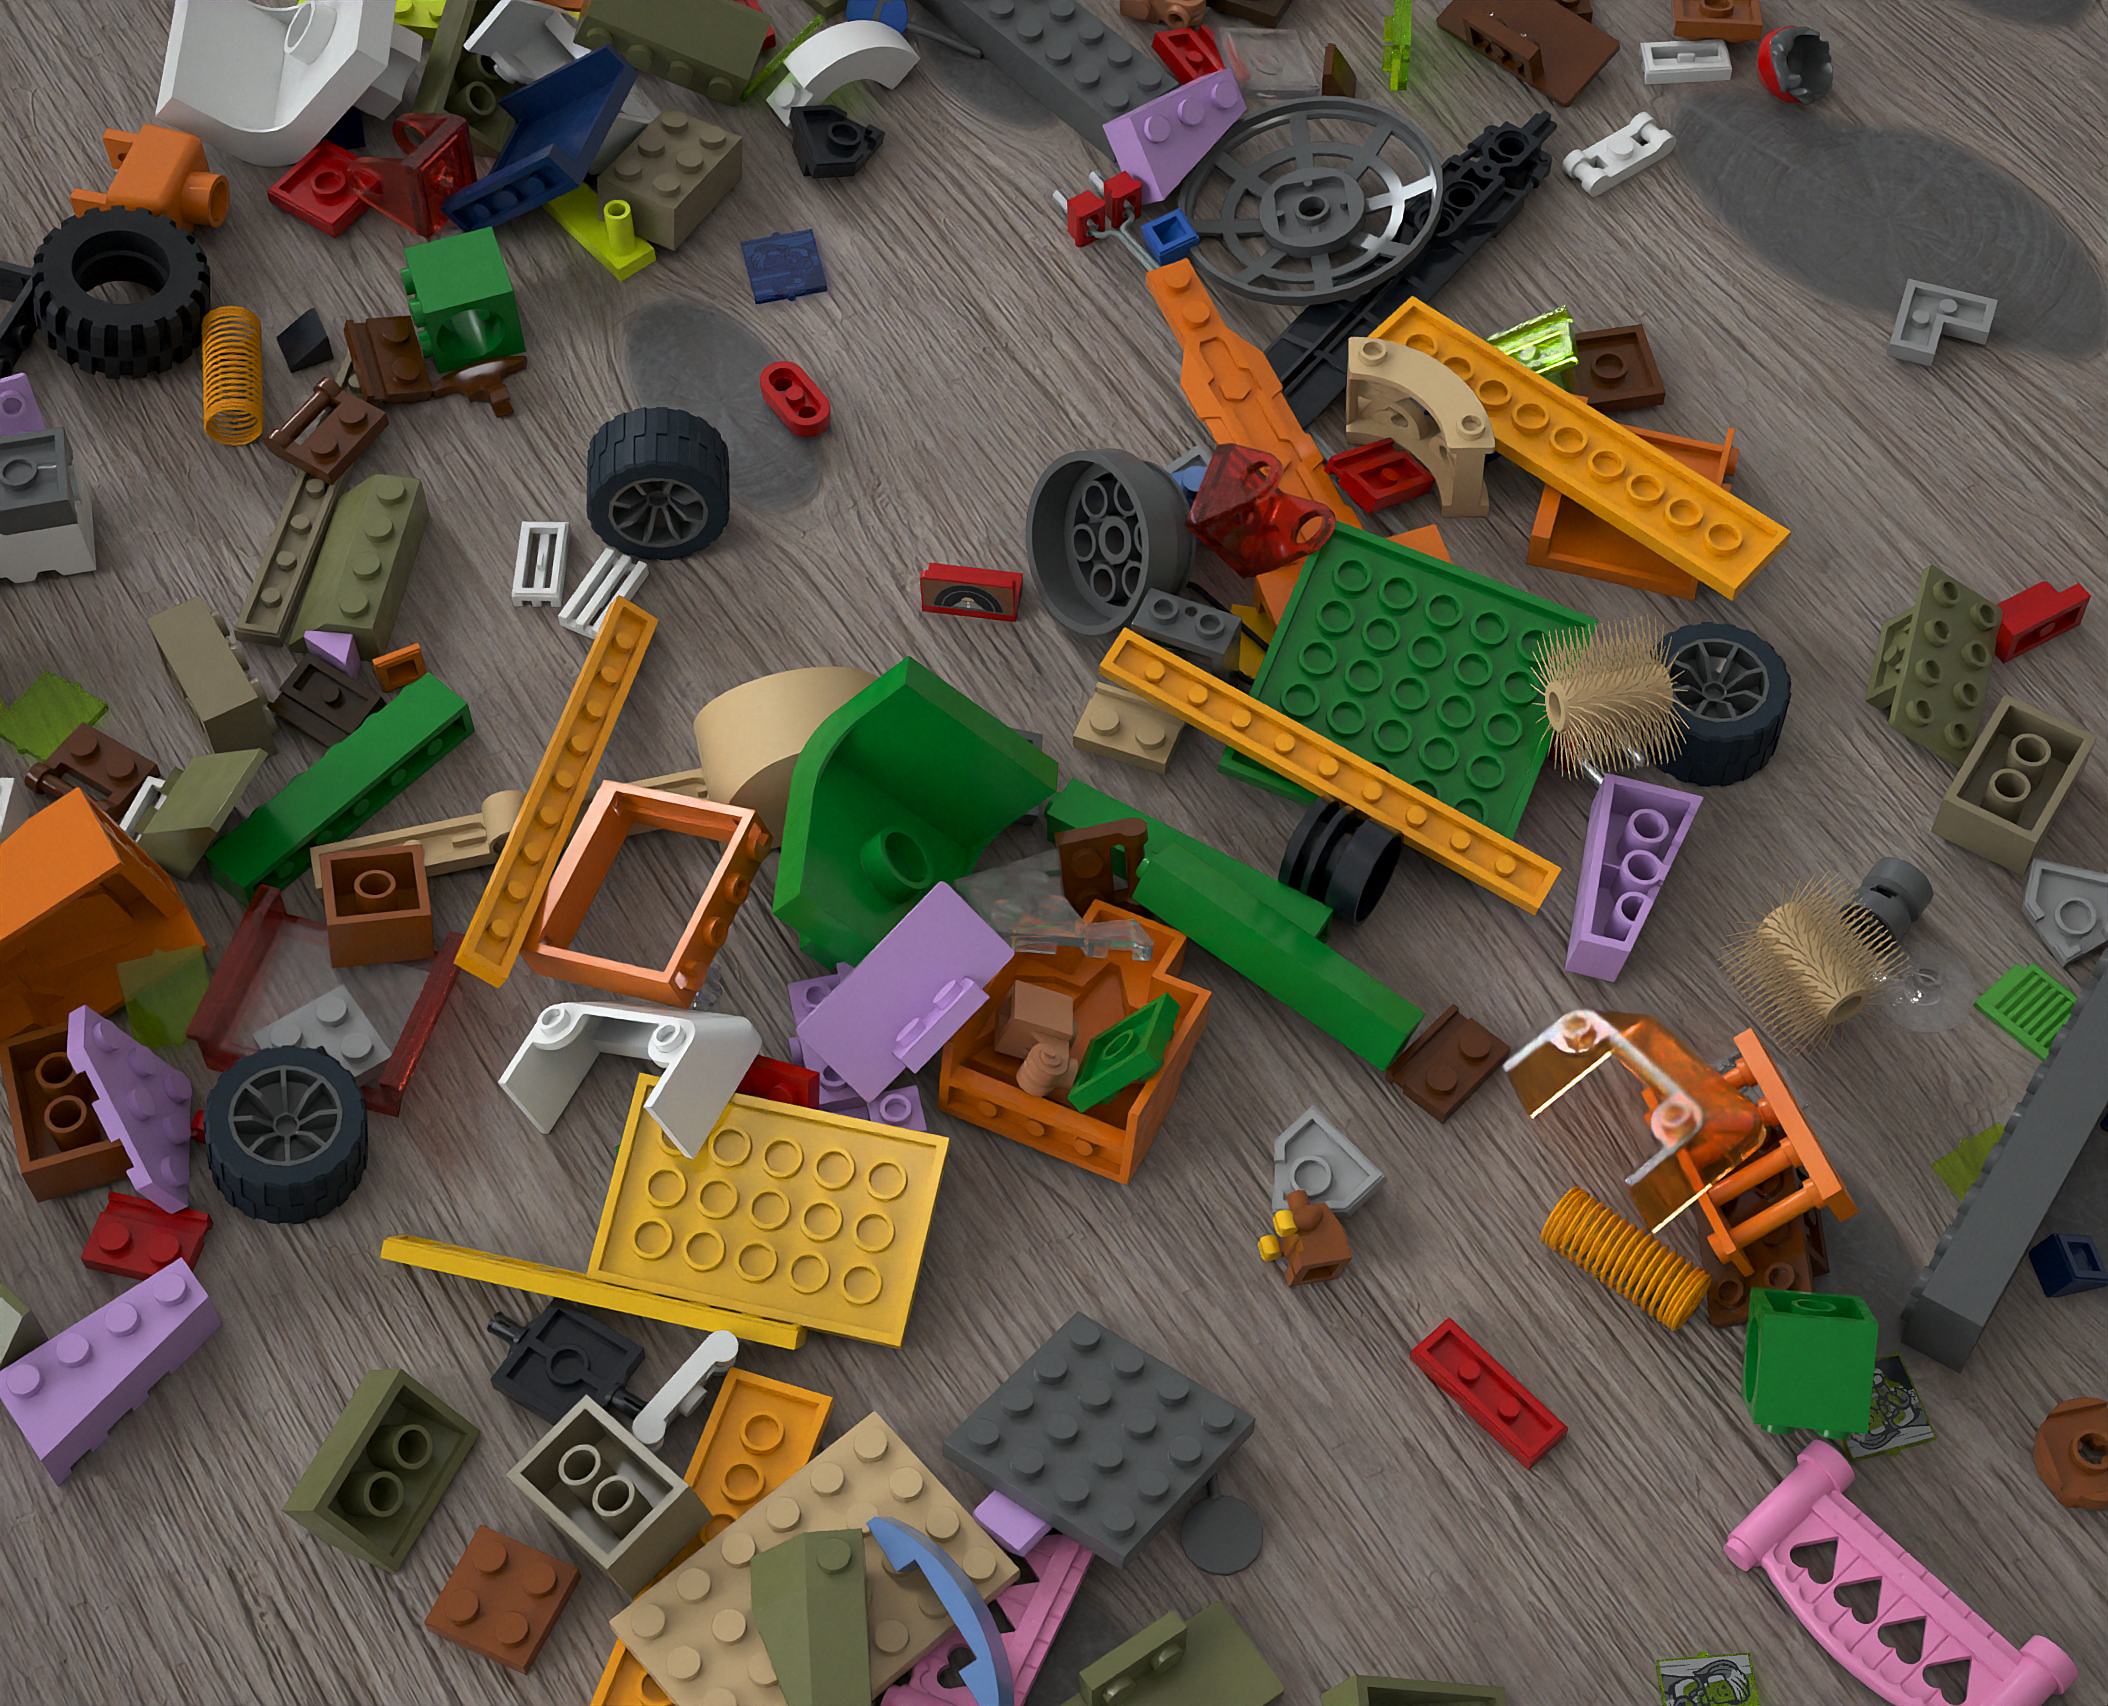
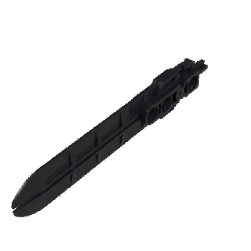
(1476, 207)

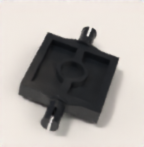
(563, 1359)

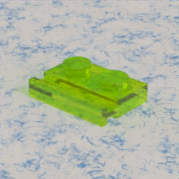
(1398, 32)
(1542, 343)

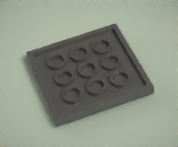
(1099, 1439)

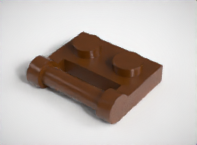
(336, 440)
(97, 763)
(1087, 865)

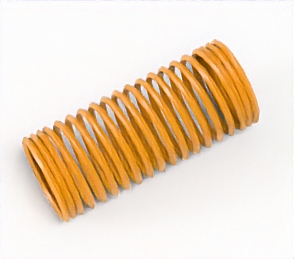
(210, 344)
(1683, 1287)

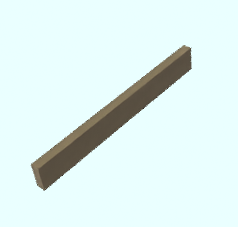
(294, 545)

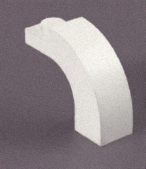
(840, 56)

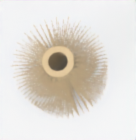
(1609, 697)
(1813, 963)

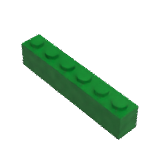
(341, 789)

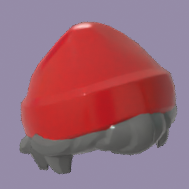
(1795, 64)

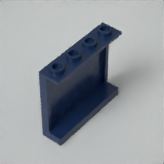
(553, 142)

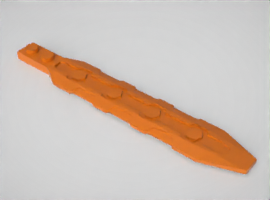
(1240, 393)

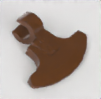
(482, 382)

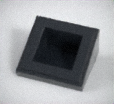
(305, 342)

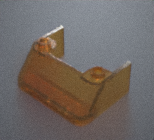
(1700, 1124)

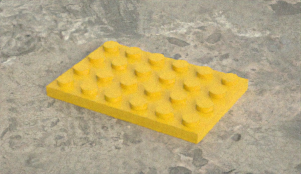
(775, 1216)

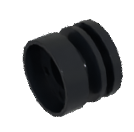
(1349, 864)

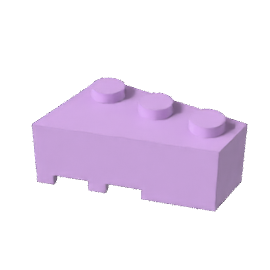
(1174, 132)

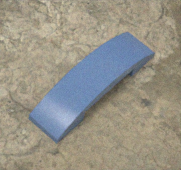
(907, 1550)

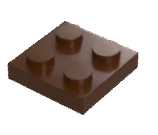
(1615, 370)

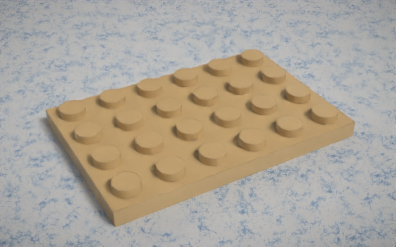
(698, 1622)

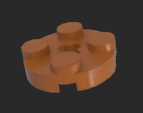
(2058, 1447)

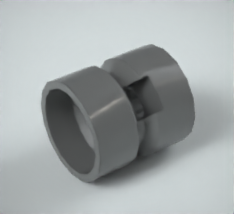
(1895, 895)

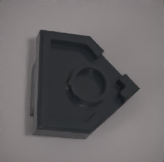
(831, 143)

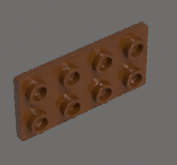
(1533, 42)
(1780, 1259)

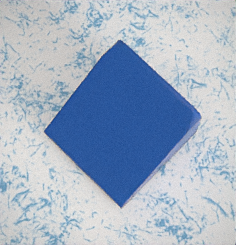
(1169, 237)

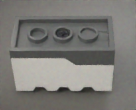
(43, 507)

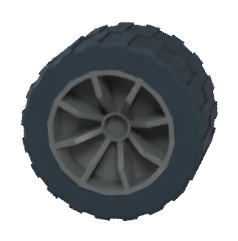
(658, 483)
(1734, 702)
(286, 1134)

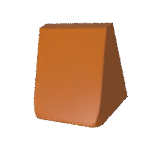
(399, 668)

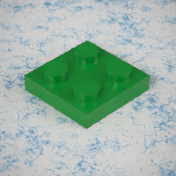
(1124, 1053)

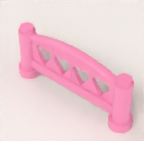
(1813, 1510)
(1033, 1612)

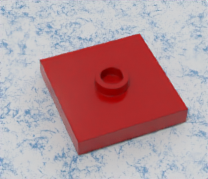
(319, 189)

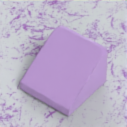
(336, 650)
(1010, 1524)

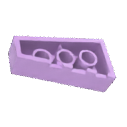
(1625, 860)
(105, 1365)

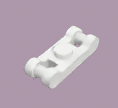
(1619, 155)
(685, 1389)

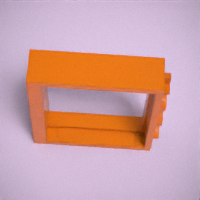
(589, 861)

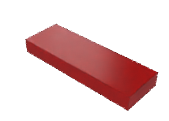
(1489, 1393)

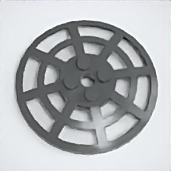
(1313, 188)

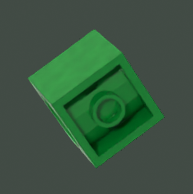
(462, 300)
(1809, 1362)

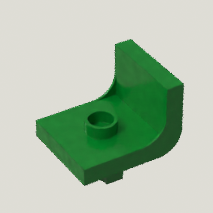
(891, 803)

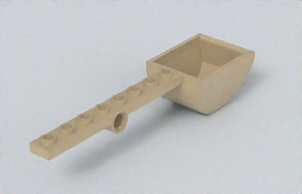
(745, 753)

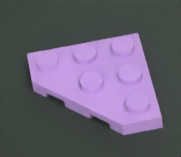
(139, 1103)

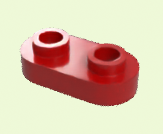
(802, 405)

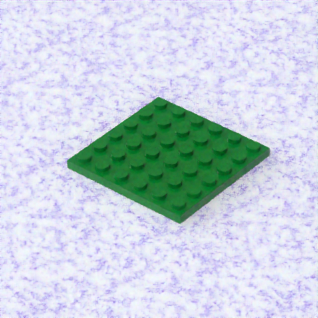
(1415, 674)

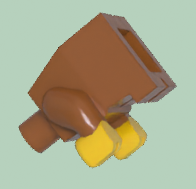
(1310, 1242)

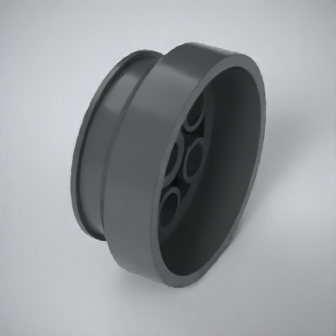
(1104, 535)

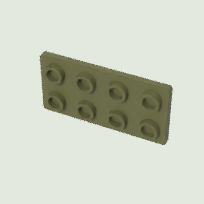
(1937, 665)
(1182, 1665)

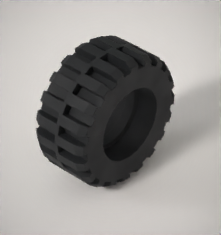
(121, 248)

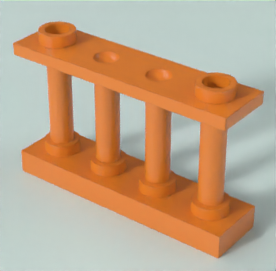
(1797, 1149)

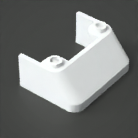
(536, 39)
(700, 1049)

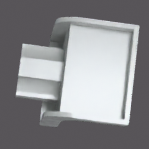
(281, 77)

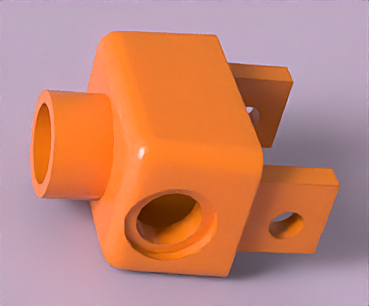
(160, 173)

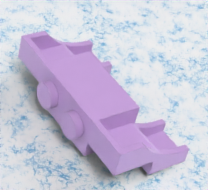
(891, 1107)

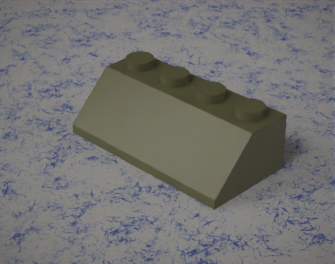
(685, 42)
(466, 81)
(365, 564)

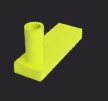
(609, 241)

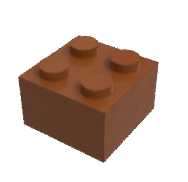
(376, 906)

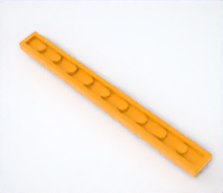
(1329, 770)
(556, 794)

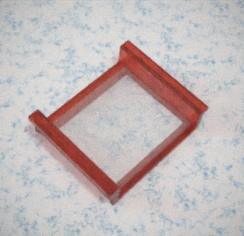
(285, 963)

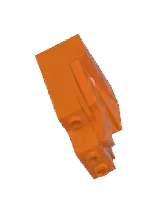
(73, 908)
(1106, 1138)

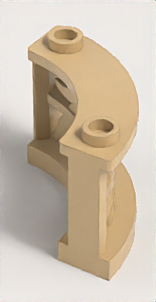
(1450, 447)

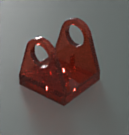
(422, 181)
(1268, 517)

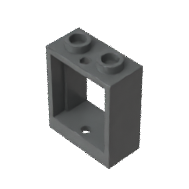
(1206, 633)

